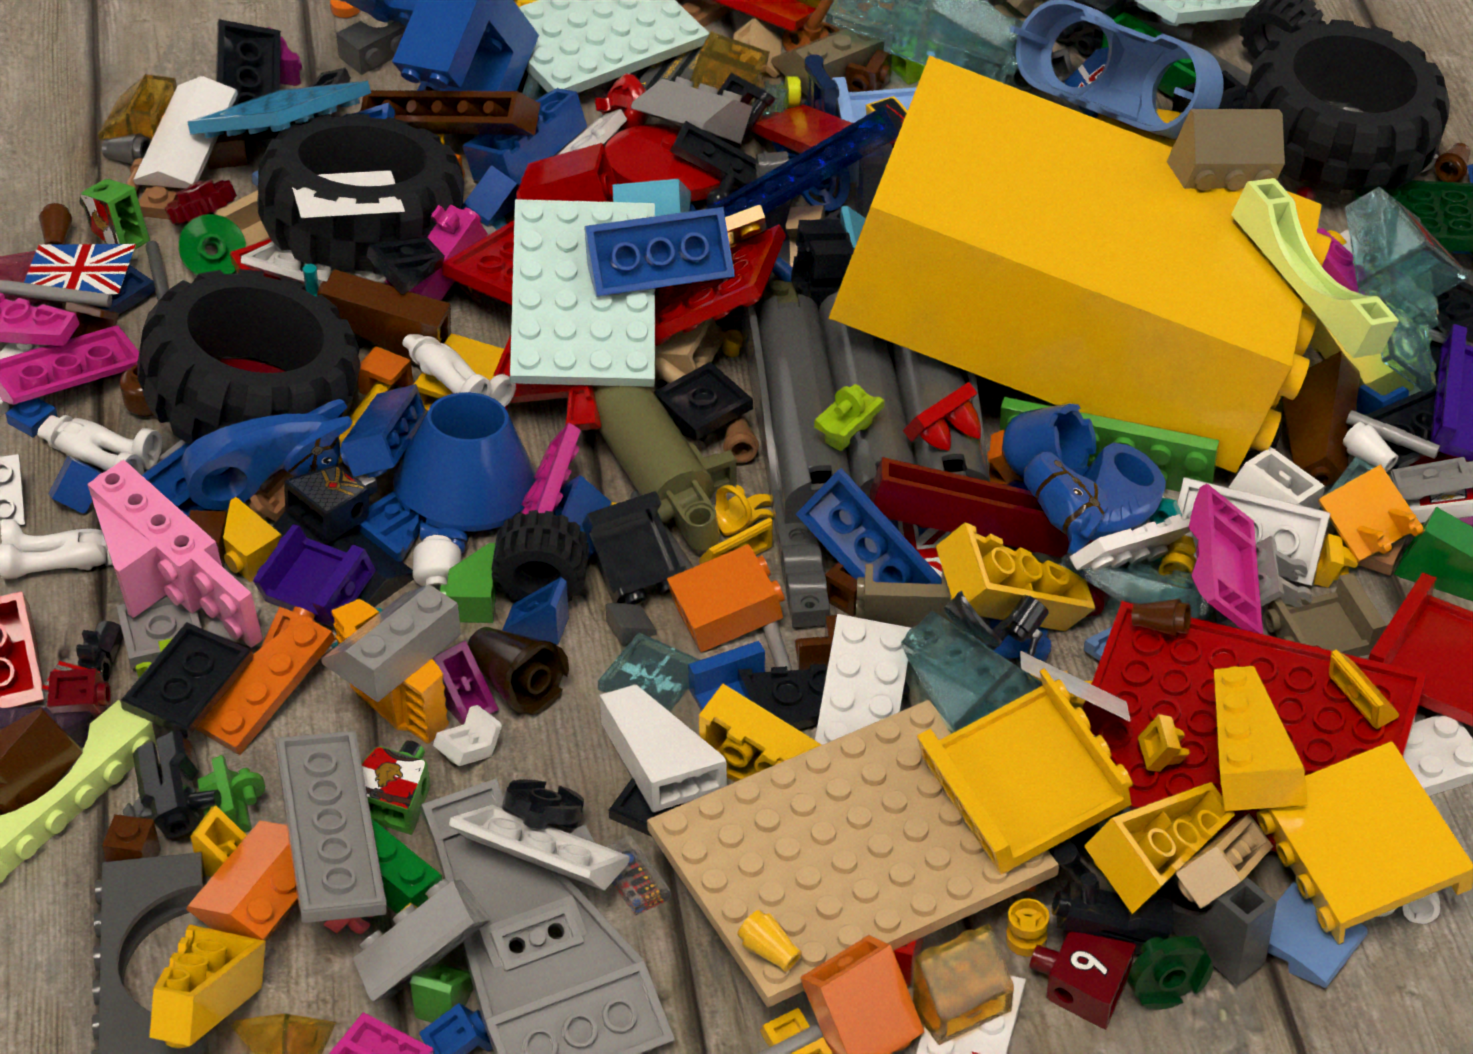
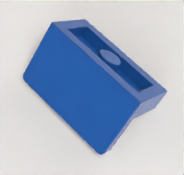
(711, 672)

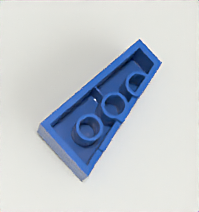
(557, 124)

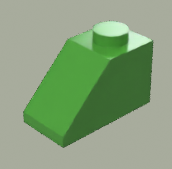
(473, 587)

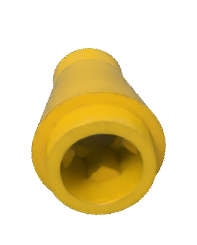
(767, 939)

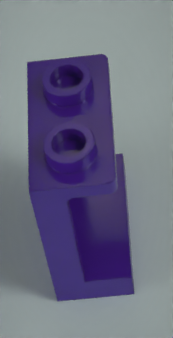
(313, 575)

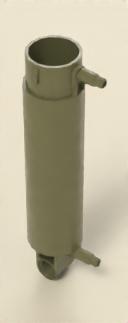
(659, 460)

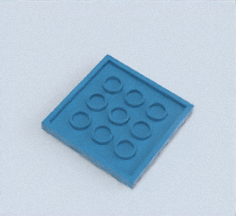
(279, 109)

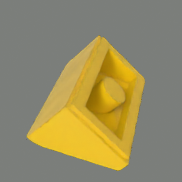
(758, 536)
(1361, 690)

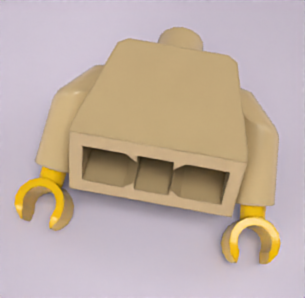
(693, 349)

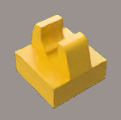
(1333, 561)
(1161, 744)

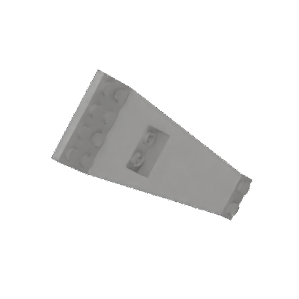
(558, 993)

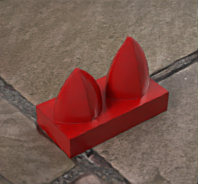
(954, 408)

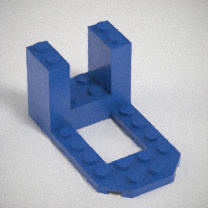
(459, 41)

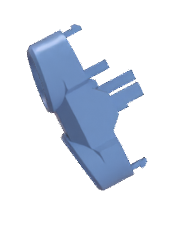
(1132, 72)

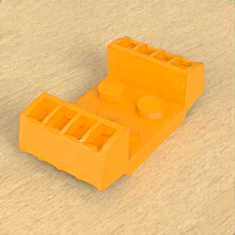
(414, 704)

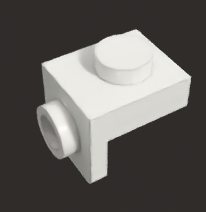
(470, 741)

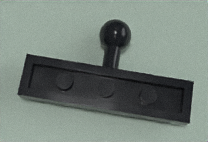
(717, 158)

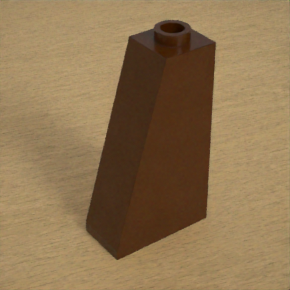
(384, 314)
(1320, 415)

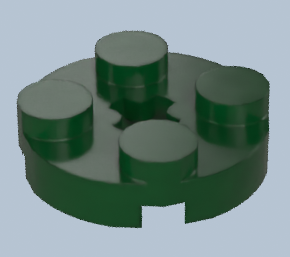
(1169, 971)

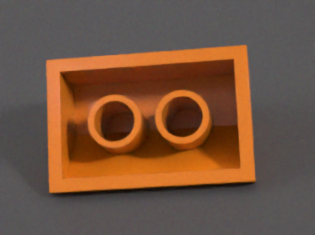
(252, 887)

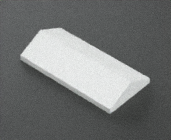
(174, 154)
(283, 264)
(543, 847)

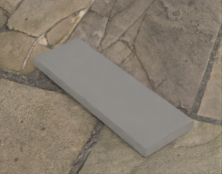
(329, 827)

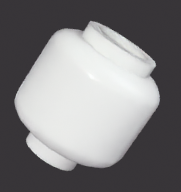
(433, 560)

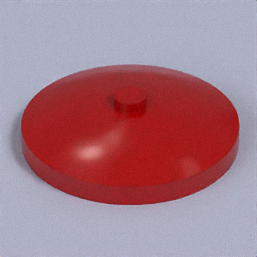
(645, 155)

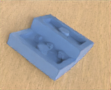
(1304, 944)

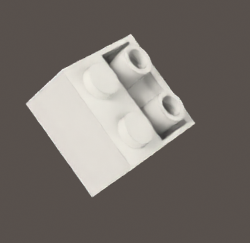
(1278, 478)

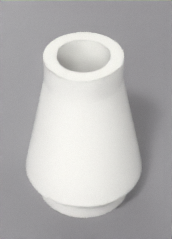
(1369, 446)

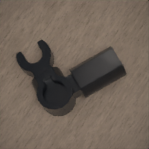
(100, 647)

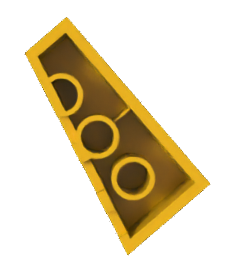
(998, 577)
(748, 734)
(1254, 749)

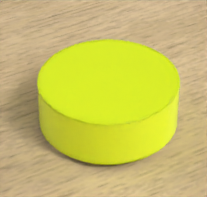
(793, 87)

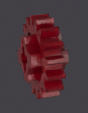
(200, 200)

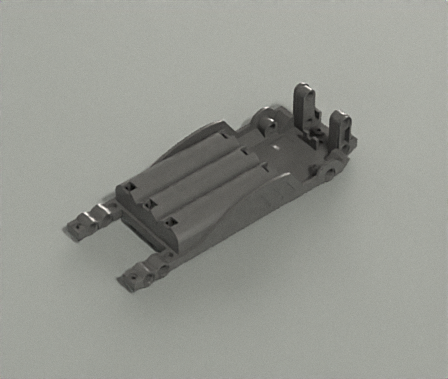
(797, 367)

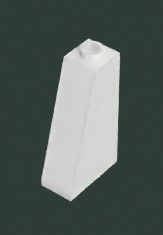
(660, 750)

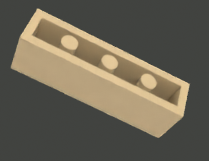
(1223, 861)

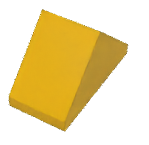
(216, 839)

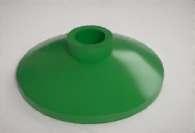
(210, 231)

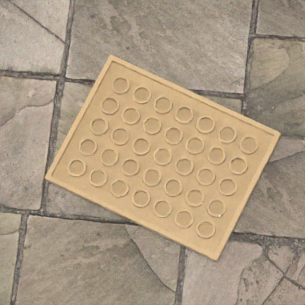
(837, 850)

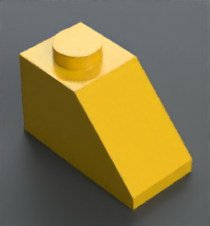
(247, 540)

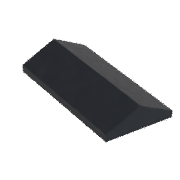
(248, 62)
(1412, 415)
(389, 573)

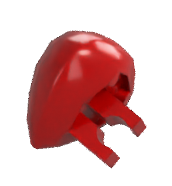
(621, 96)

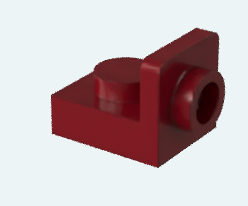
(78, 692)

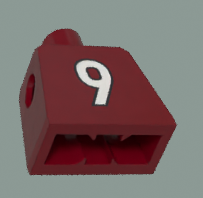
(1086, 974)

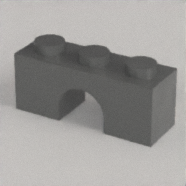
(368, 46)

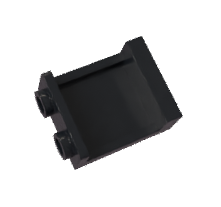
(632, 548)

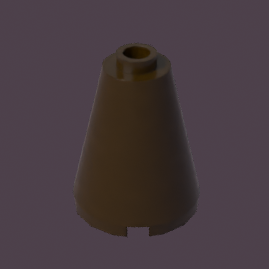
(520, 668)

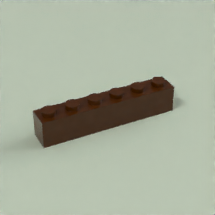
(461, 110)

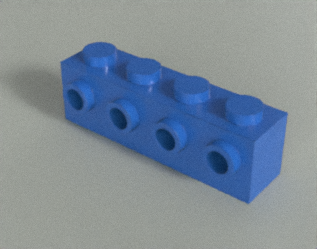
(383, 431)

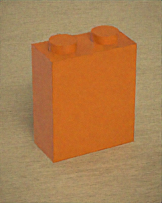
(726, 597)
(863, 1000)

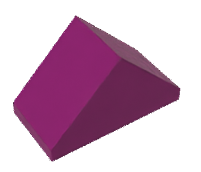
(463, 682)

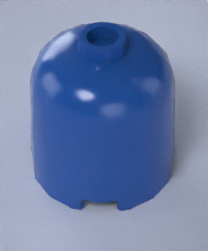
(1052, 430)

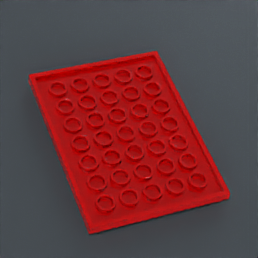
(1177, 680)

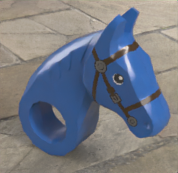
(259, 450)
(1113, 495)

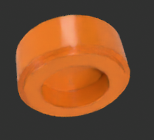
(343, 9)

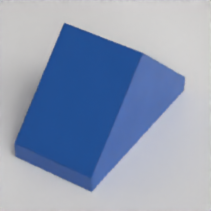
(492, 196)
(541, 613)

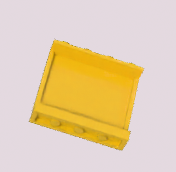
(1028, 774)
(1366, 840)

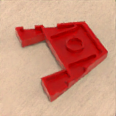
(581, 407)

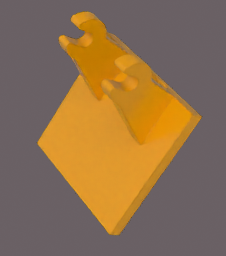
(1370, 514)

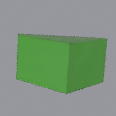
(439, 990)

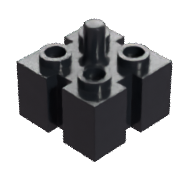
(1086, 34)
(820, 258)

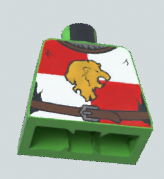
(115, 213)
(396, 785)

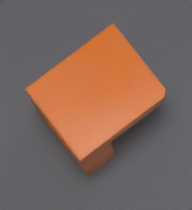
(384, 367)

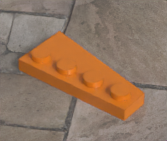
(266, 684)

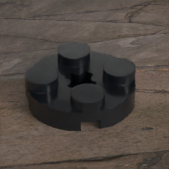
(543, 806)

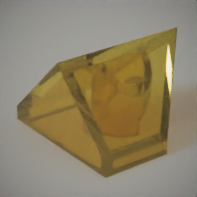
(284, 1034)

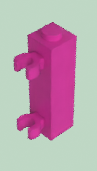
(452, 234)

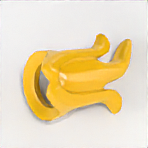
(739, 511)

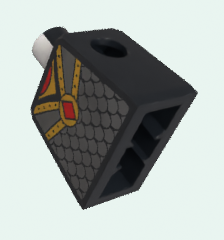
(329, 501)

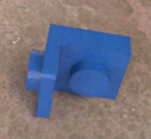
(457, 1032)

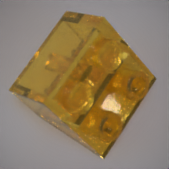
(725, 56)
(140, 108)
(962, 984)

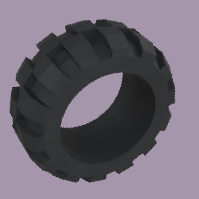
(1358, 68)
(422, 170)
(250, 319)

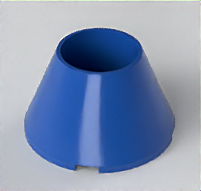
(464, 465)

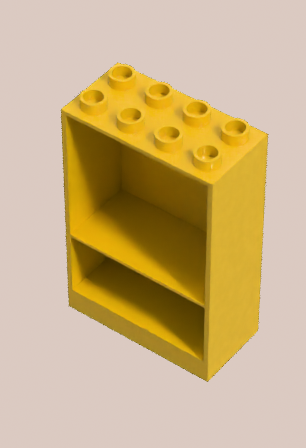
(1076, 267)

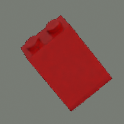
(570, 177)

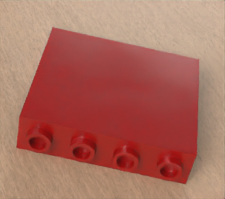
(1434, 640)

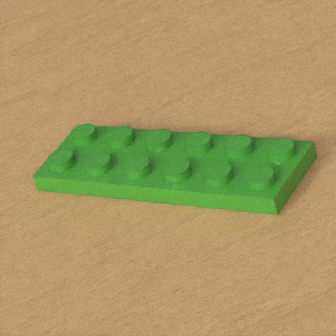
(1173, 452)

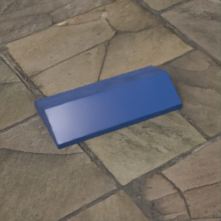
(658, 251)
(862, 535)

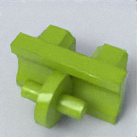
(847, 415)

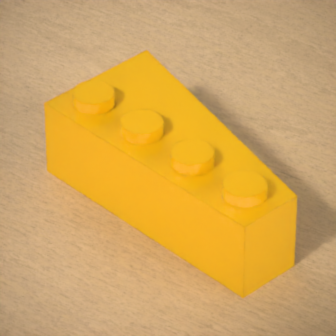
(1154, 841)
(204, 984)

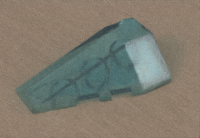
(1145, 585)

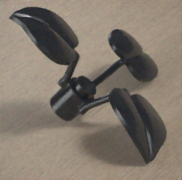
(1020, 624)

